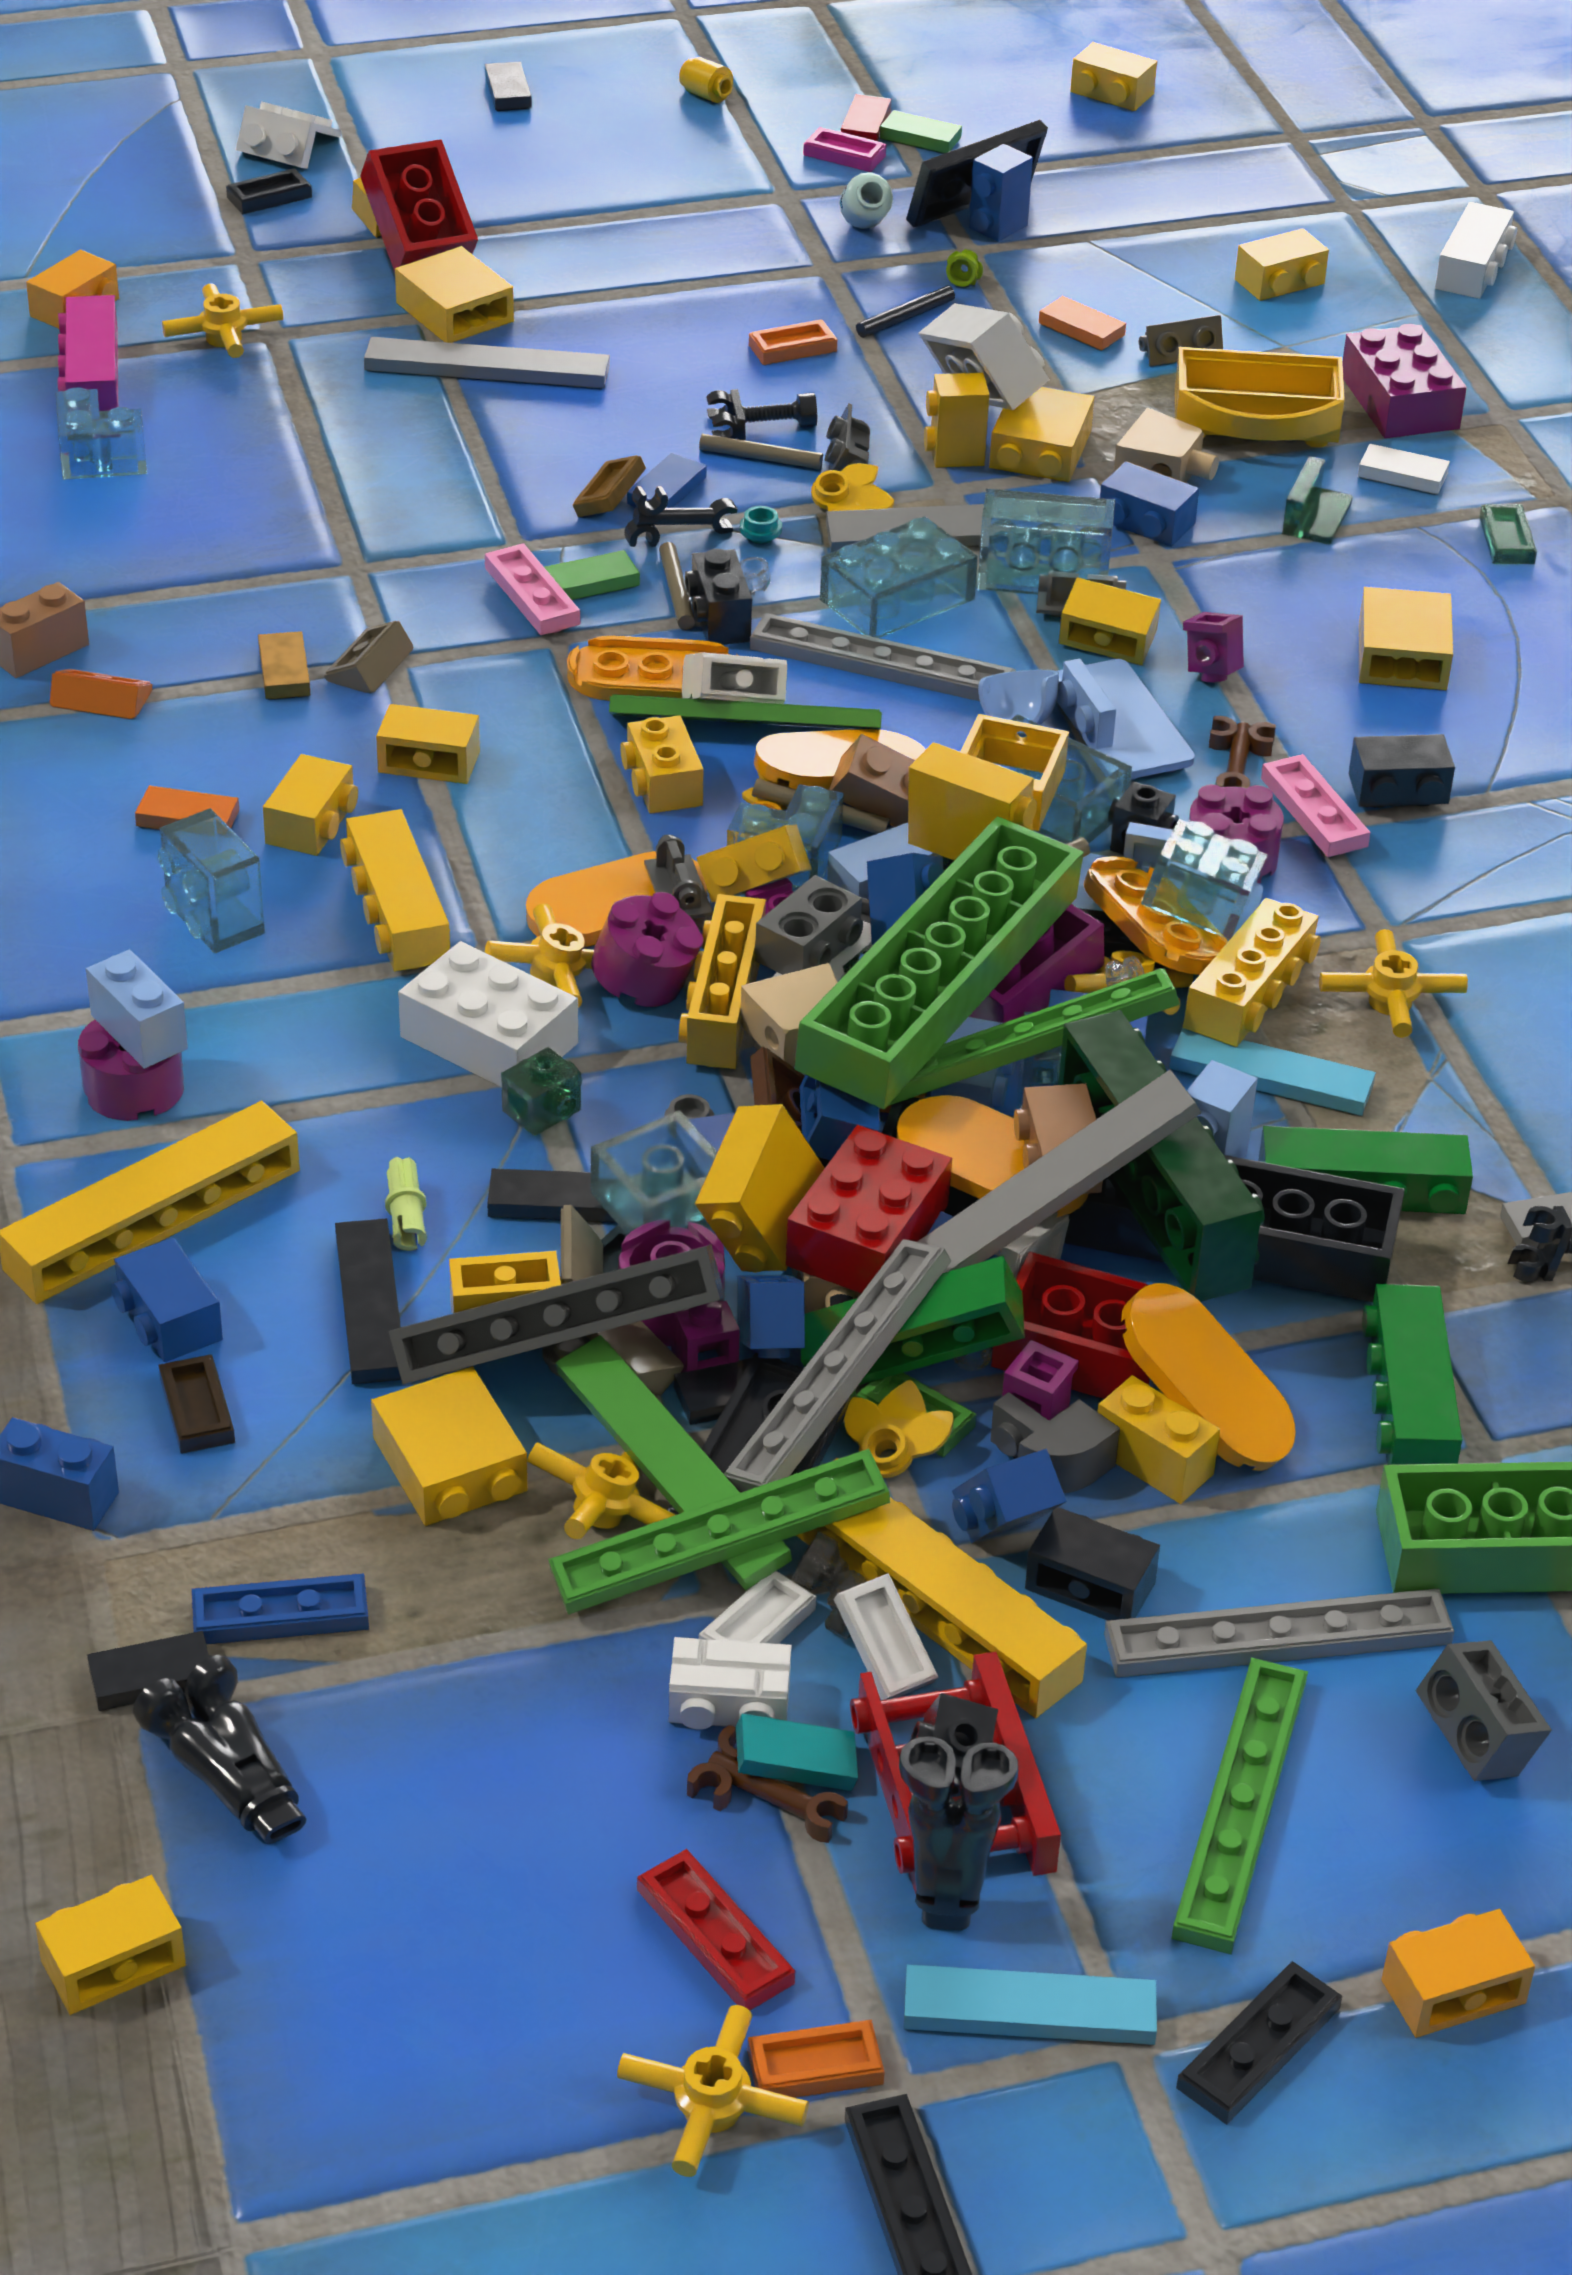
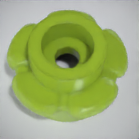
(955, 272)

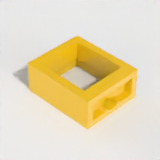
(1041, 751)

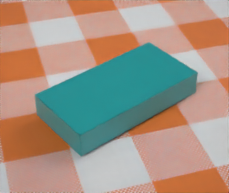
(796, 1752)

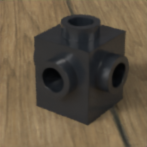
(1142, 806)
(960, 1725)

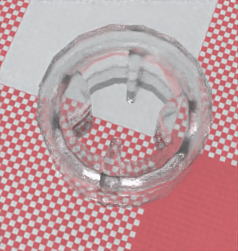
(1118, 972)

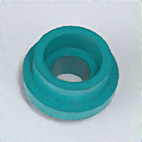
(760, 524)

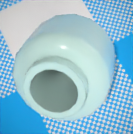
(866, 200)

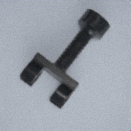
(736, 415)
(1553, 1233)

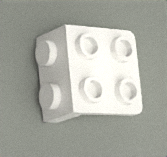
(281, 133)

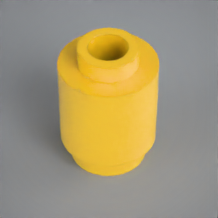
(706, 79)

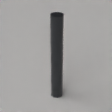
(905, 311)

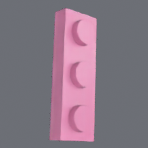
(532, 589)
(1315, 805)

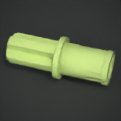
(405, 1204)

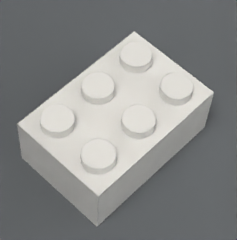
(987, 343)
(485, 1013)

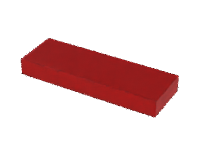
(715, 1930)

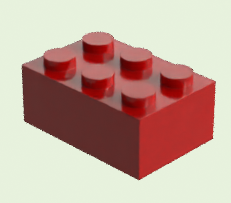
(417, 201)
(865, 1206)
(1079, 1316)

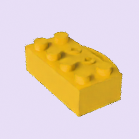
(1260, 394)

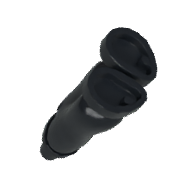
(223, 1746)
(950, 1835)

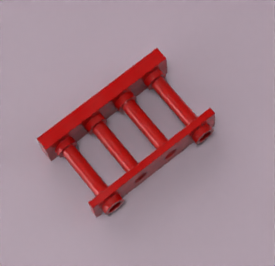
(1033, 1822)

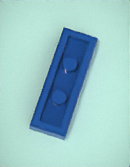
(280, 1608)

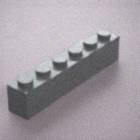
(557, 1314)

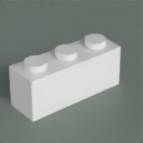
(1476, 250)

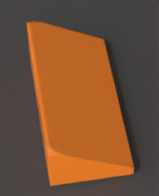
(98, 693)

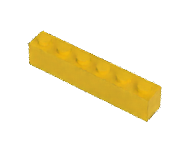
(148, 1201)
(962, 1602)

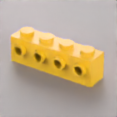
(395, 889)
(1252, 972)
(714, 1000)

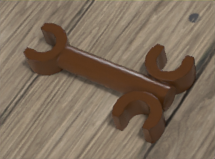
(1241, 740)
(723, 1773)

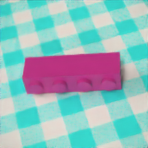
(89, 347)

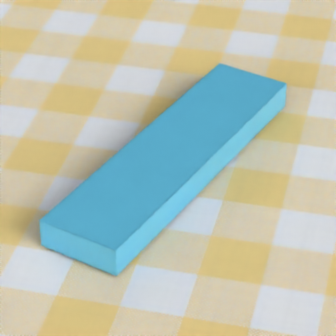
(1279, 1071)
(1030, 2004)

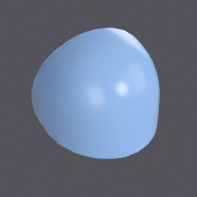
(1021, 693)

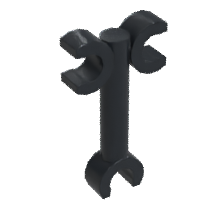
(655, 513)

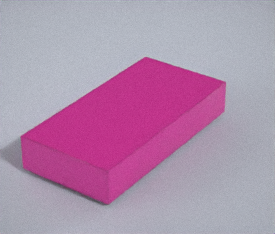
(844, 149)

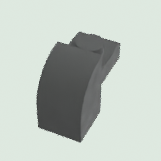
(1077, 1439)

